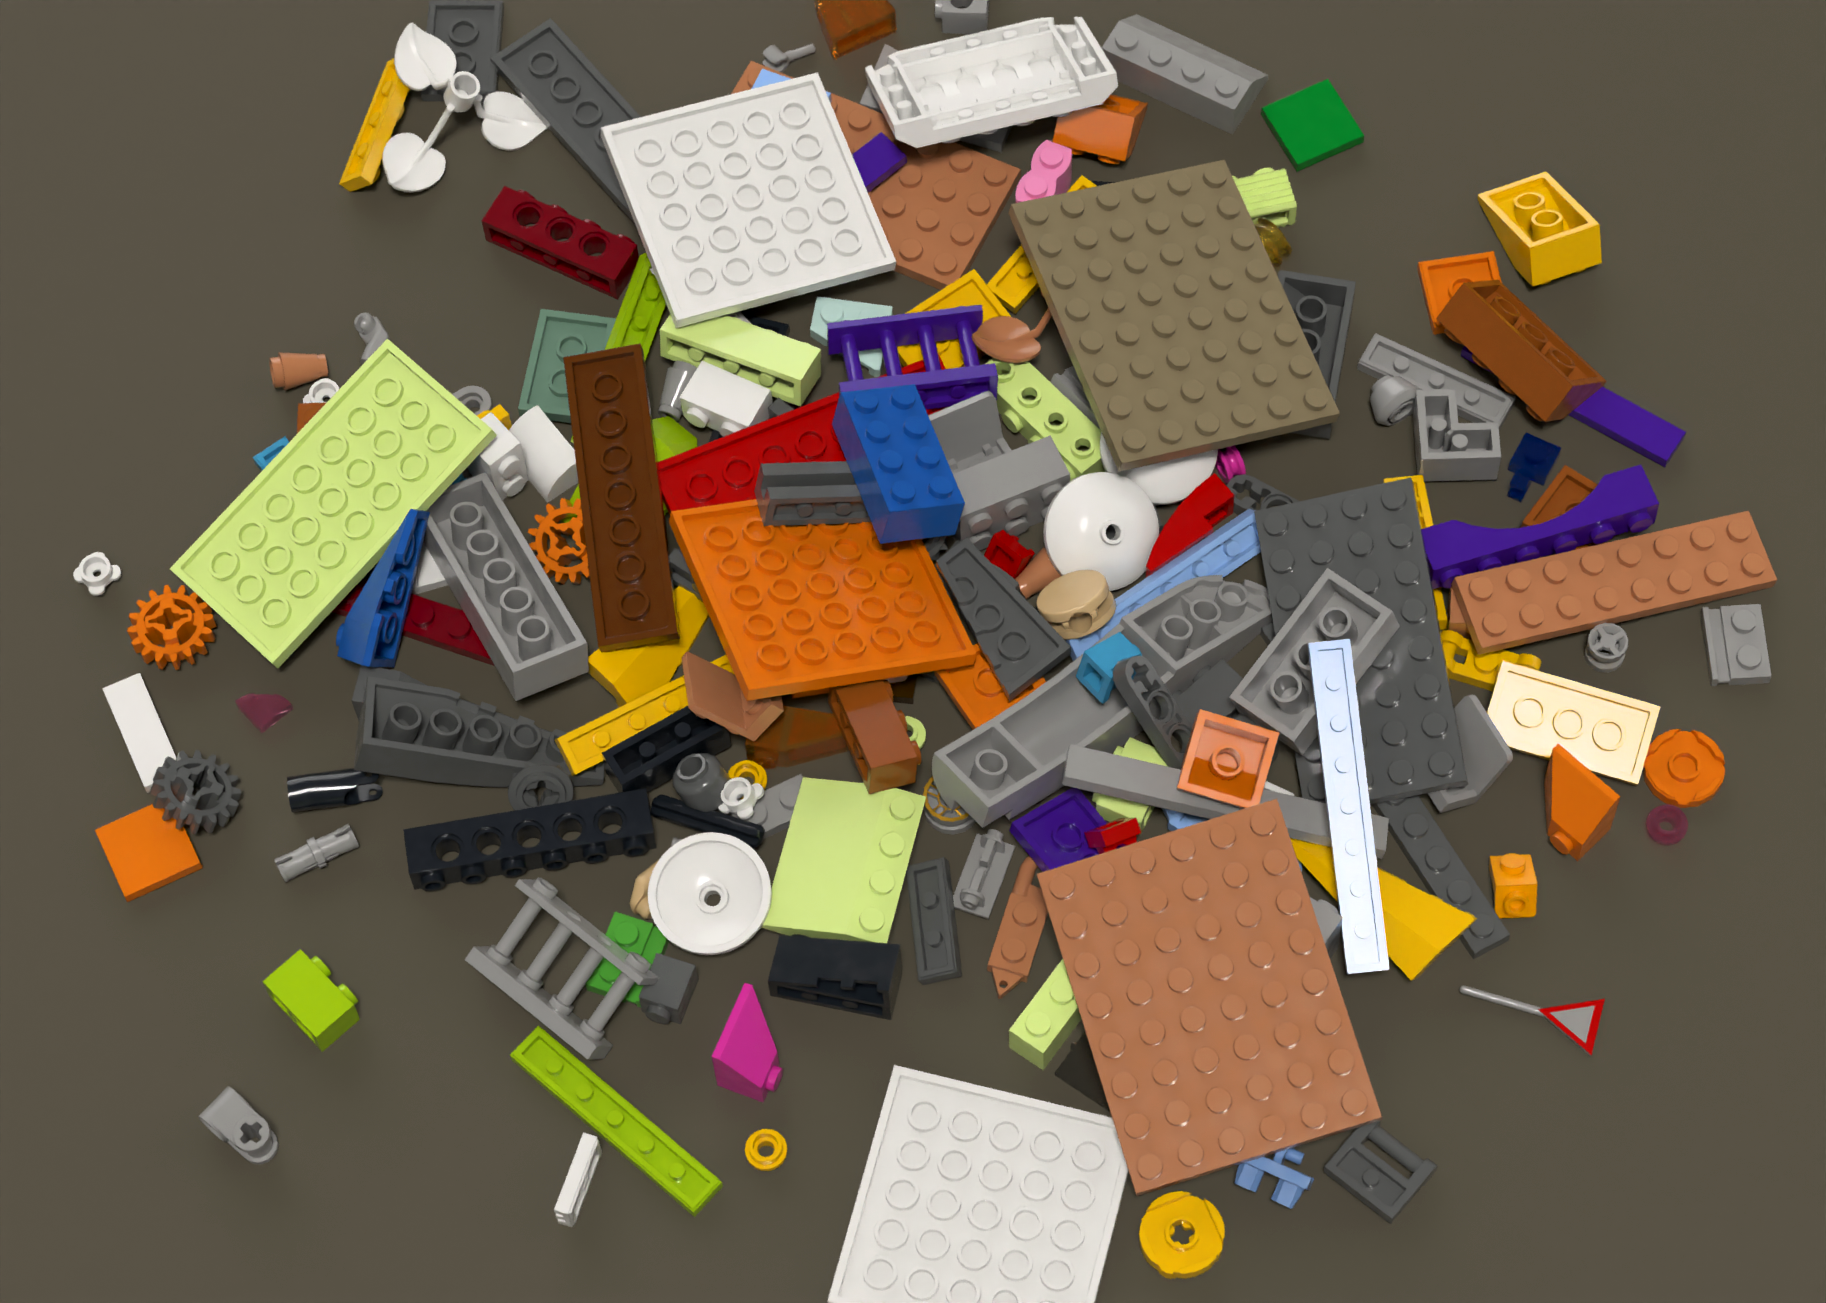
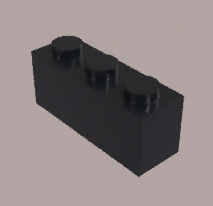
(654, 753)

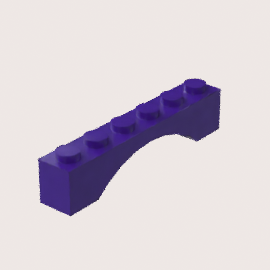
(1617, 505)

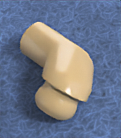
(639, 896)

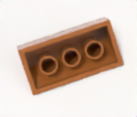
(1519, 349)

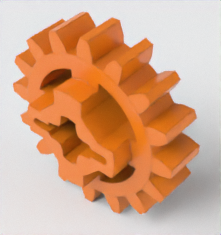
(560, 552)
(154, 624)

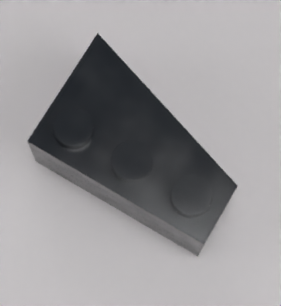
(837, 974)

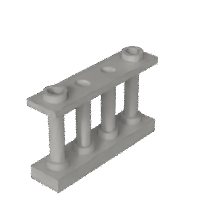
(525, 985)

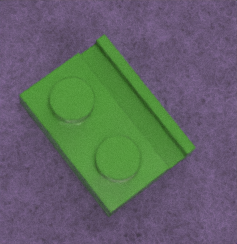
(632, 936)

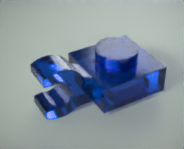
(1531, 462)

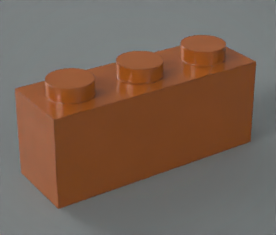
(875, 734)

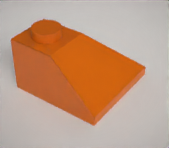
(1576, 804)

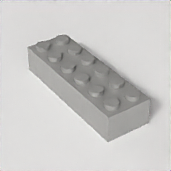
(503, 589)

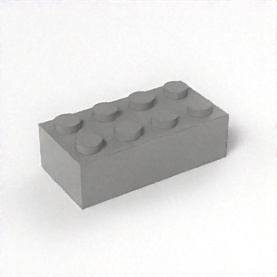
(1279, 684)

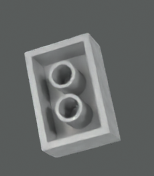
(1009, 491)

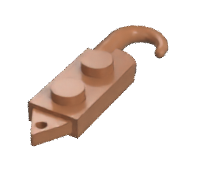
(1018, 932)

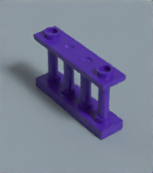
(935, 386)

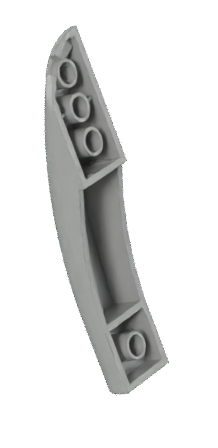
(1024, 749)

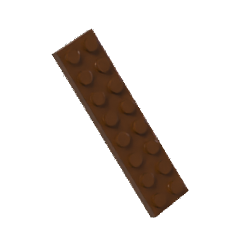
(621, 498)

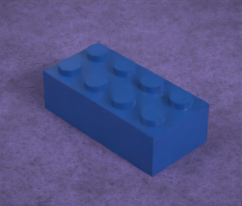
(897, 463)

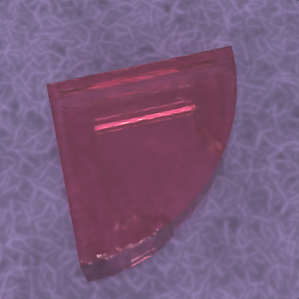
(263, 709)

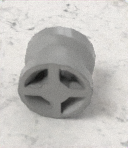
(1610, 638)

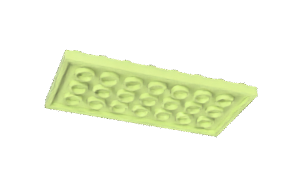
(332, 502)

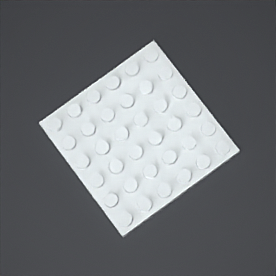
(747, 199)
(981, 1199)

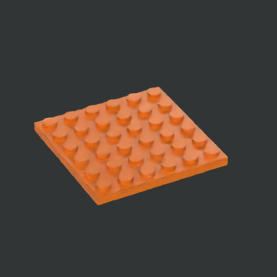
(817, 601)

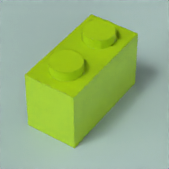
(312, 999)

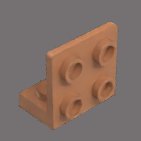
(718, 697)

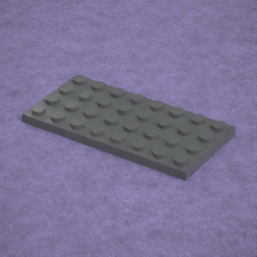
(1405, 694)

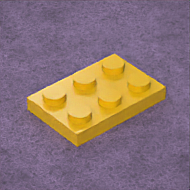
(965, 291)

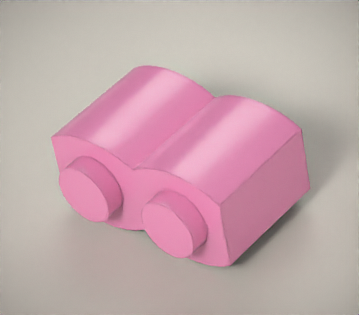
(1048, 174)

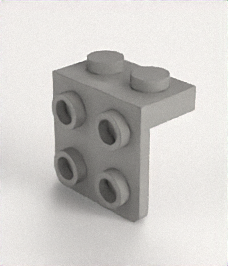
(970, 431)
(1483, 753)

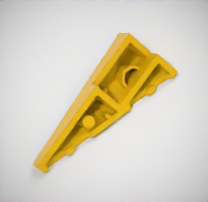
(643, 668)
(1414, 922)

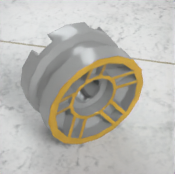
(941, 816)

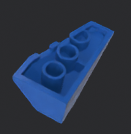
(379, 613)

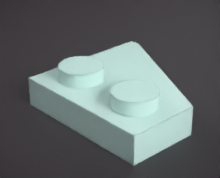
(836, 310)

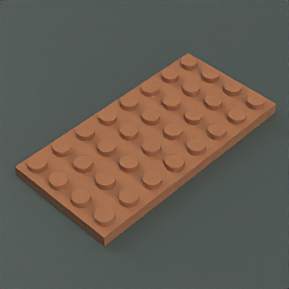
(935, 204)

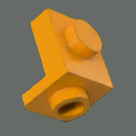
(1513, 885)

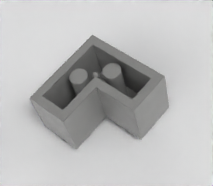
(1451, 448)

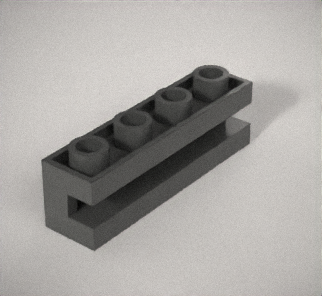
(808, 494)

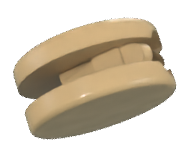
(1077, 603)

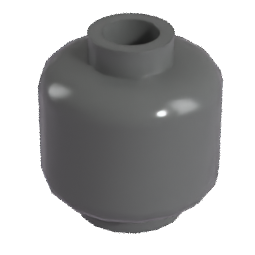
(700, 781)

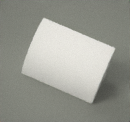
(546, 454)

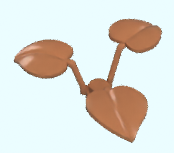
(1010, 338)

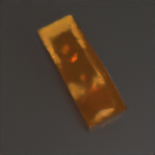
(797, 738)

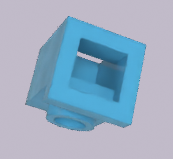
(1099, 661)

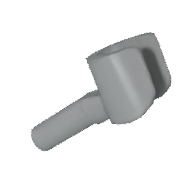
(779, 61)

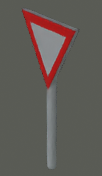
(1574, 1020)

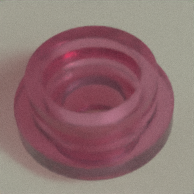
(1669, 814)

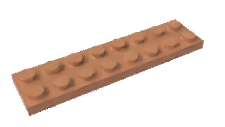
(1613, 582)

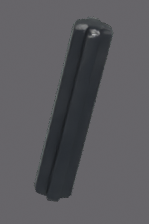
(677, 812)

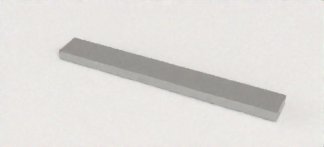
(1158, 784)

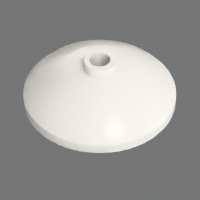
(1168, 480)
(1079, 521)
(693, 872)

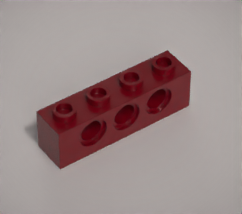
(605, 273)

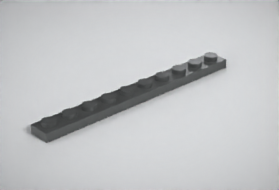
(1437, 863)

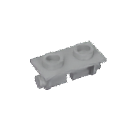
(983, 874)

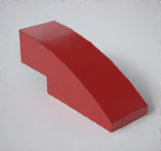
(1191, 522)

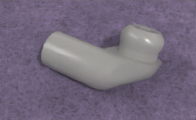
(371, 332)

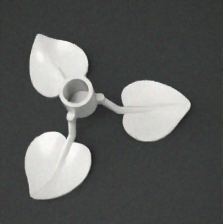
(428, 61)

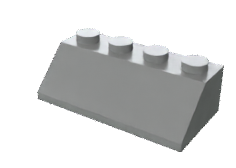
(1182, 72)

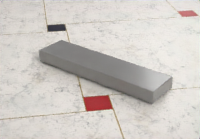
(1475, 399)

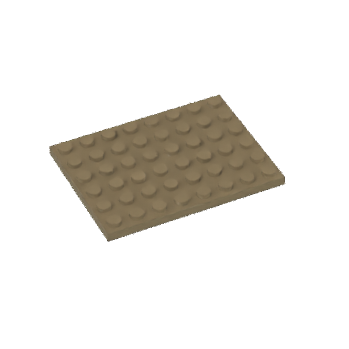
(1172, 315)

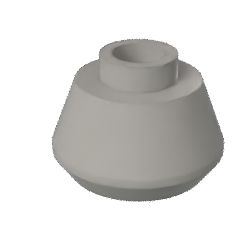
(1392, 399)

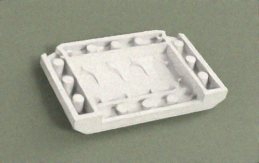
(991, 81)

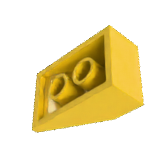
(1542, 228)

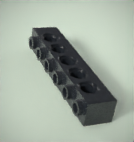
(510, 829)

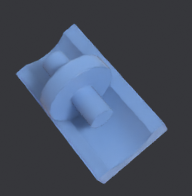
(1290, 1183)

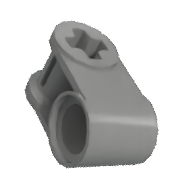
(237, 1123)

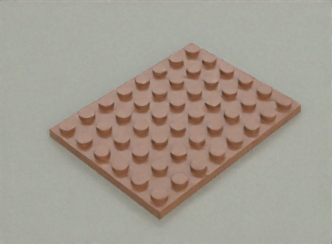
(1208, 997)

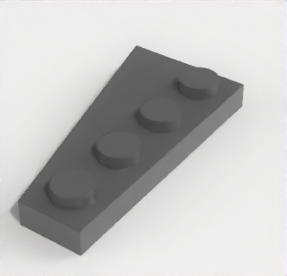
(1004, 624)

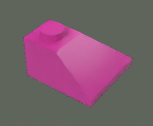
(746, 1053)

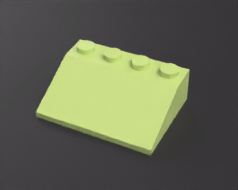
(843, 861)

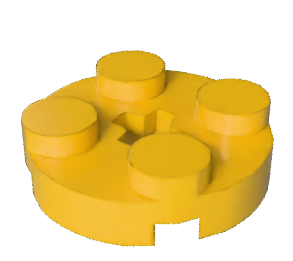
(1172, 1257)

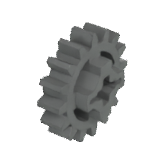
(210, 805)

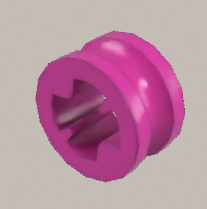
(1229, 463)

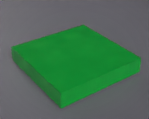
(1312, 125)

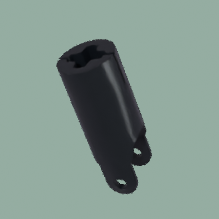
(331, 789)

